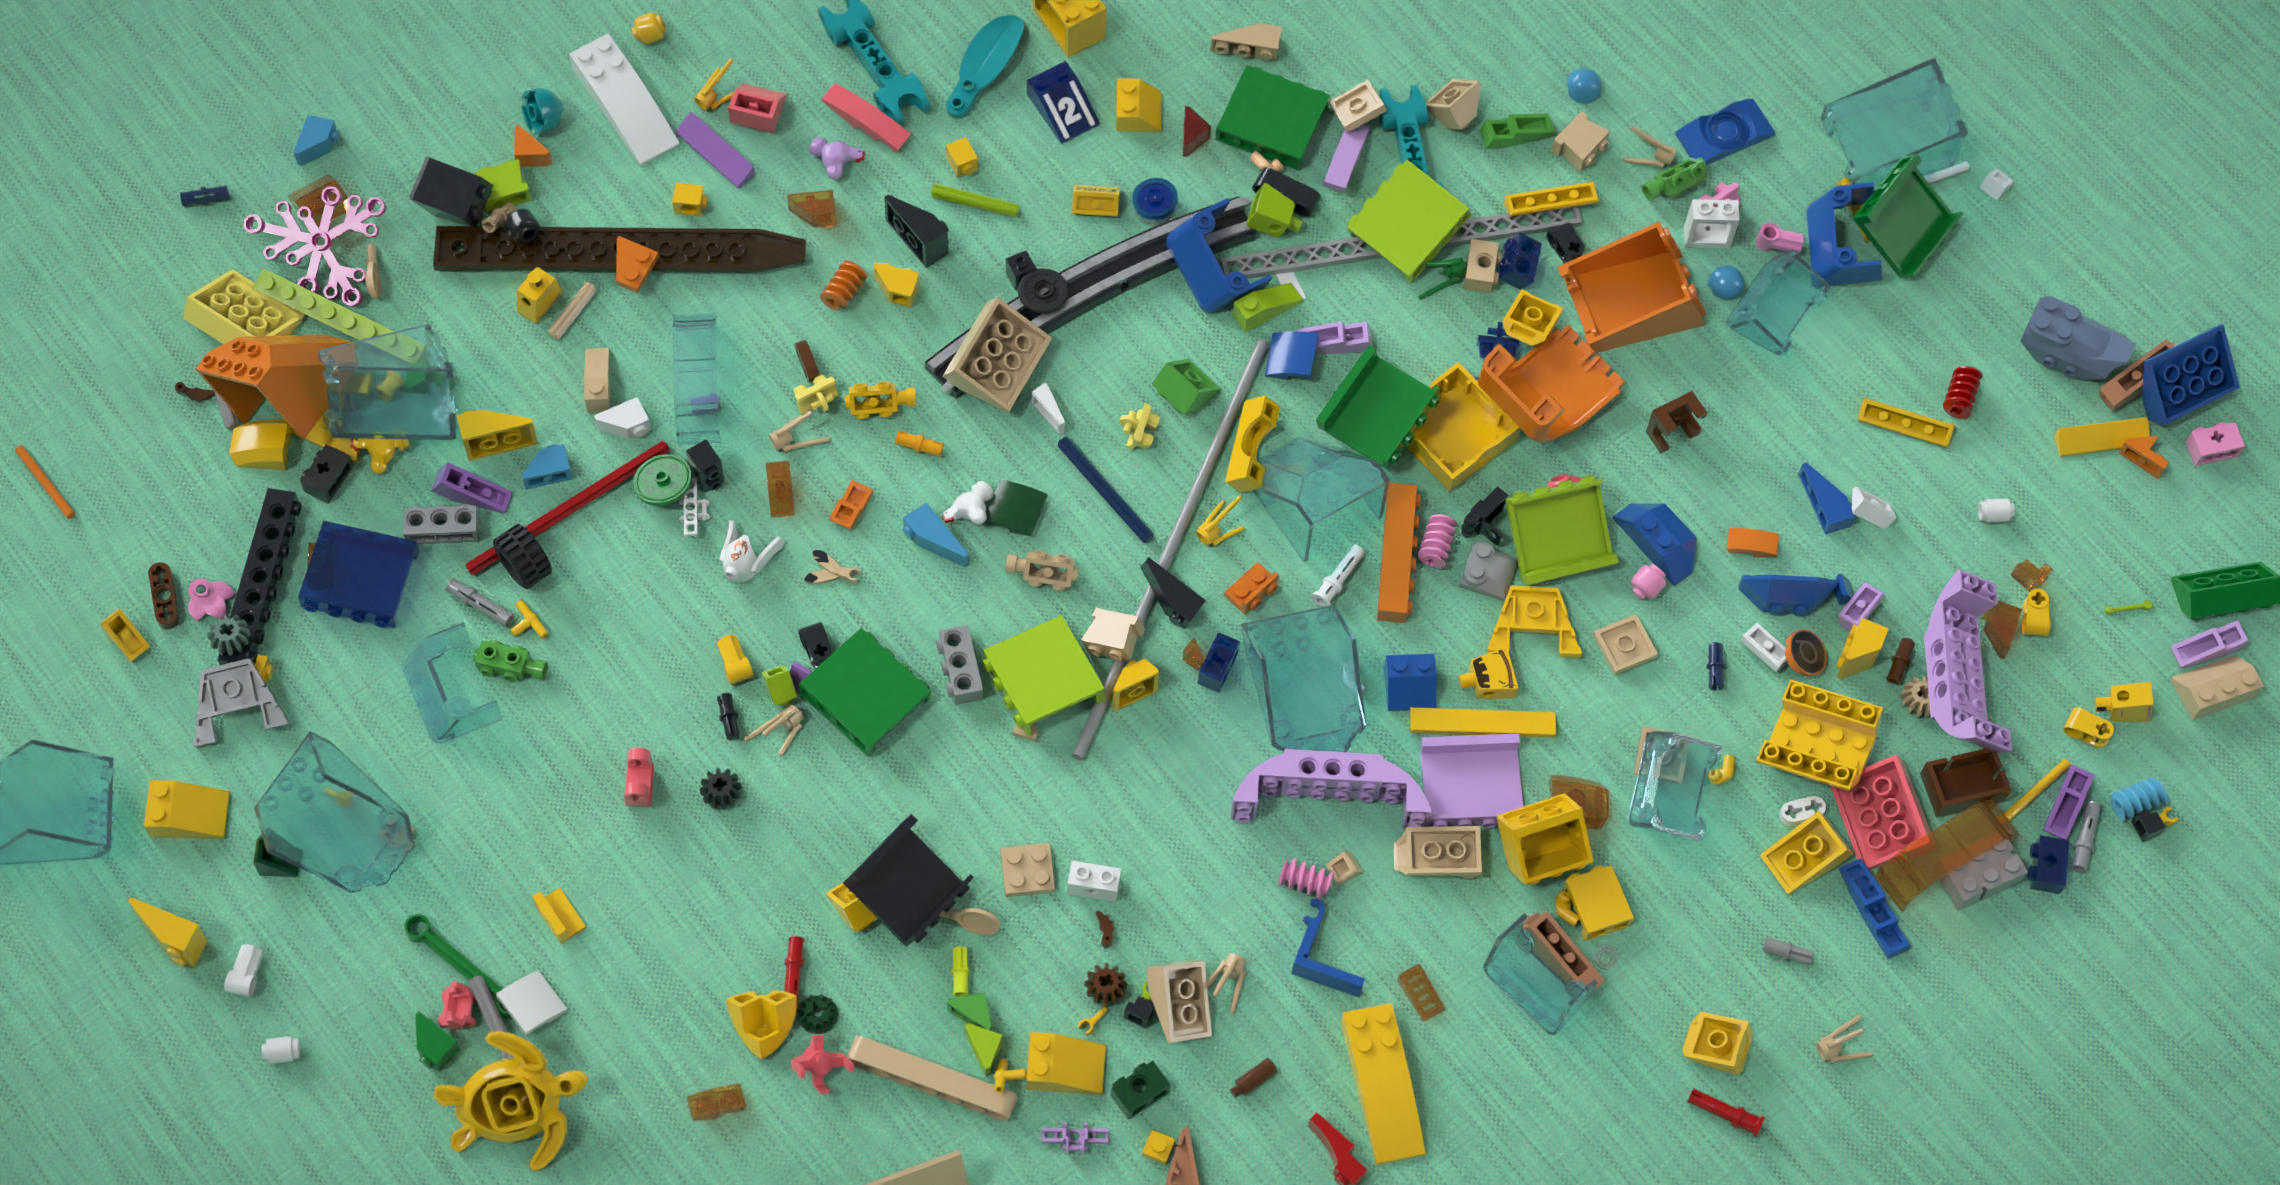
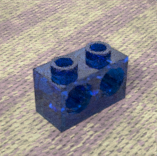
(1519, 260)
(1218, 662)

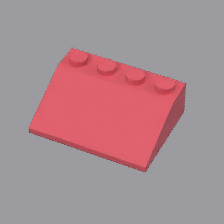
(1882, 812)

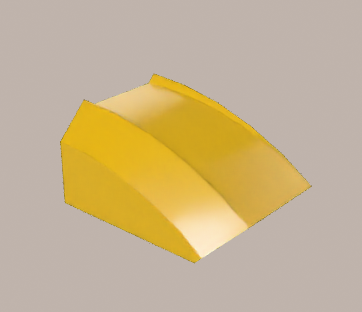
(1531, 318)
(261, 444)
(1718, 1042)

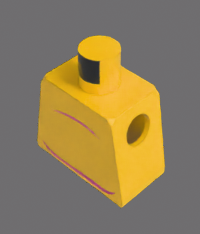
(538, 290)
(2127, 702)

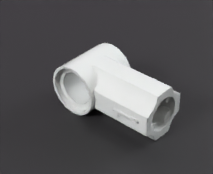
(243, 976)

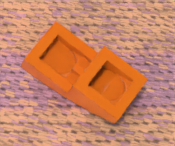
(851, 505)
(1753, 541)

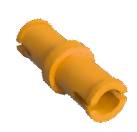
(919, 443)

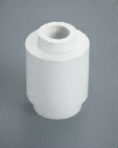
(1995, 510)
(281, 1050)

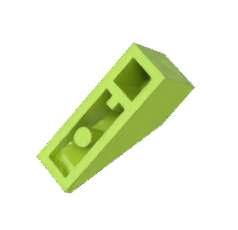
(1264, 305)

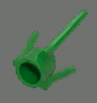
(1452, 268)

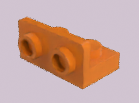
(1251, 588)

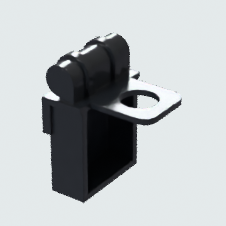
(1483, 514)

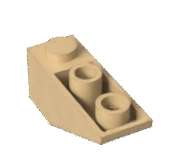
(1253, 41)

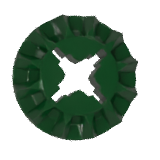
(811, 1023)

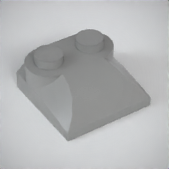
(1488, 571)

